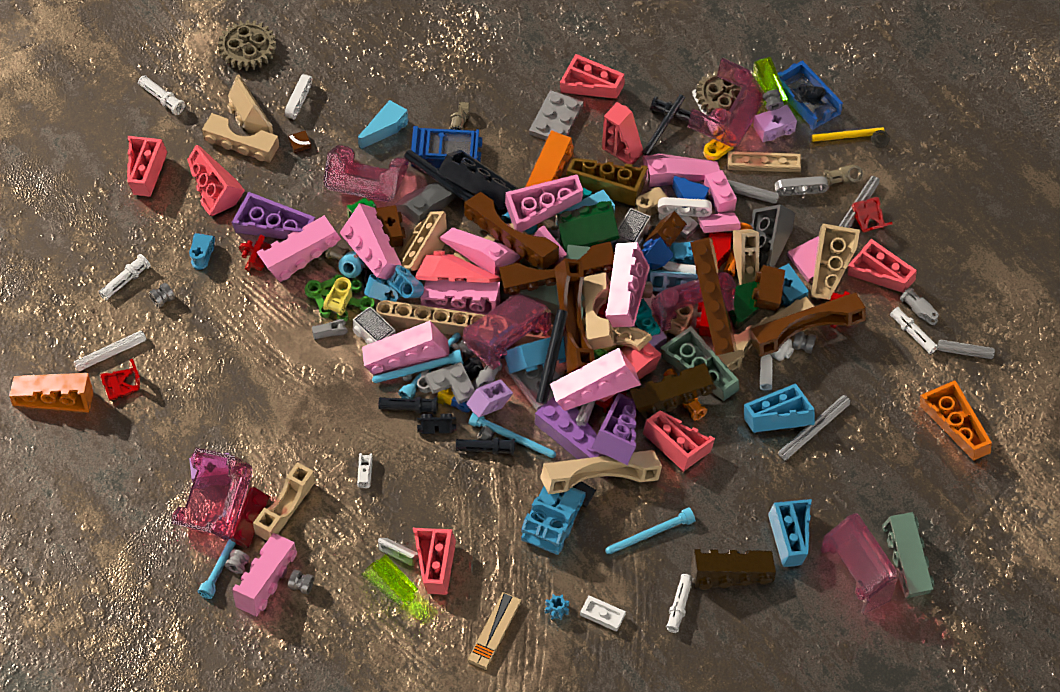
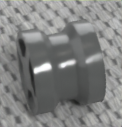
(773, 99)

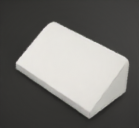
(398, 551)

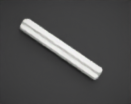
(109, 351)

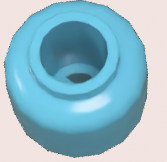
(351, 265)

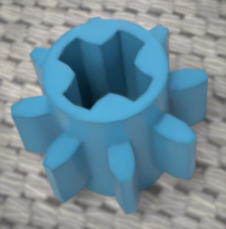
(556, 612)

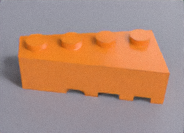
(552, 159)
(53, 391)
(956, 417)

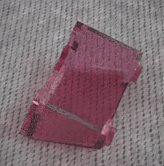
(360, 179)
(687, 294)
(504, 326)
(215, 494)

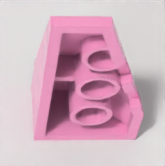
(664, 167)

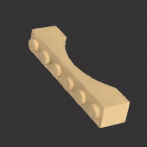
(743, 340)
(563, 475)

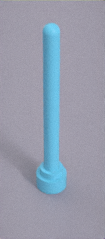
(453, 358)
(408, 391)
(481, 421)
(685, 517)
(207, 588)

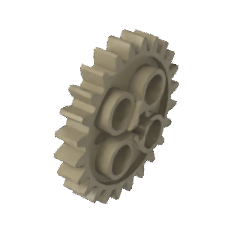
(247, 45)
(716, 93)

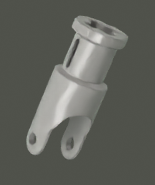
(920, 306)
(486, 376)

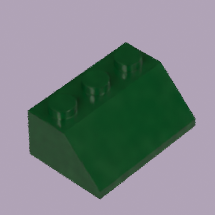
(588, 225)

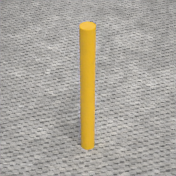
(845, 134)

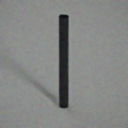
(665, 122)

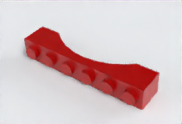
(722, 246)

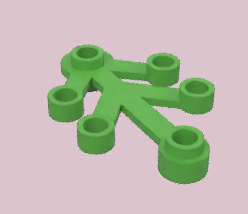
(321, 290)

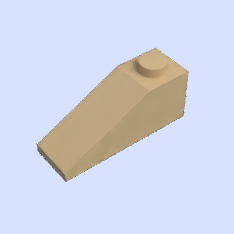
(746, 254)

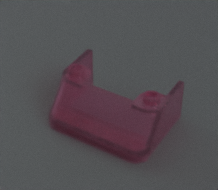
(731, 125)
(864, 560)

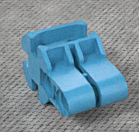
(552, 519)

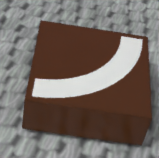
(299, 141)

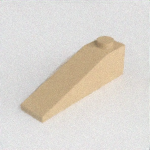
(833, 255)

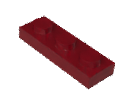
(244, 529)

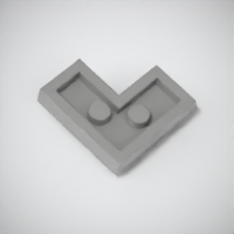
(454, 378)

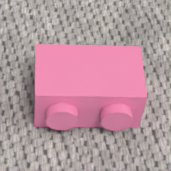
(720, 192)

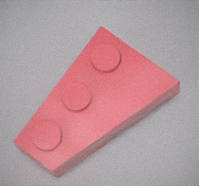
(591, 79)
(621, 134)
(144, 164)
(882, 268)
(676, 440)
(435, 557)

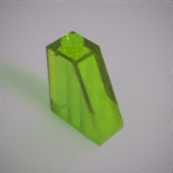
(768, 78)
(390, 580)

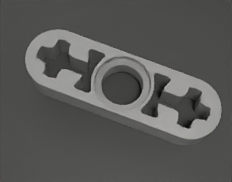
(809, 185)

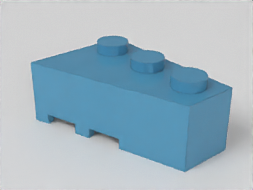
(531, 355)
(779, 410)
(791, 530)

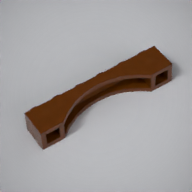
(535, 249)
(519, 277)
(710, 286)
(569, 287)
(841, 311)

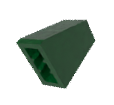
(743, 304)

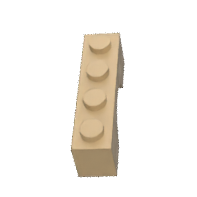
(260, 145)
(596, 293)
(296, 487)

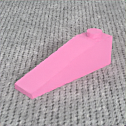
(481, 251)

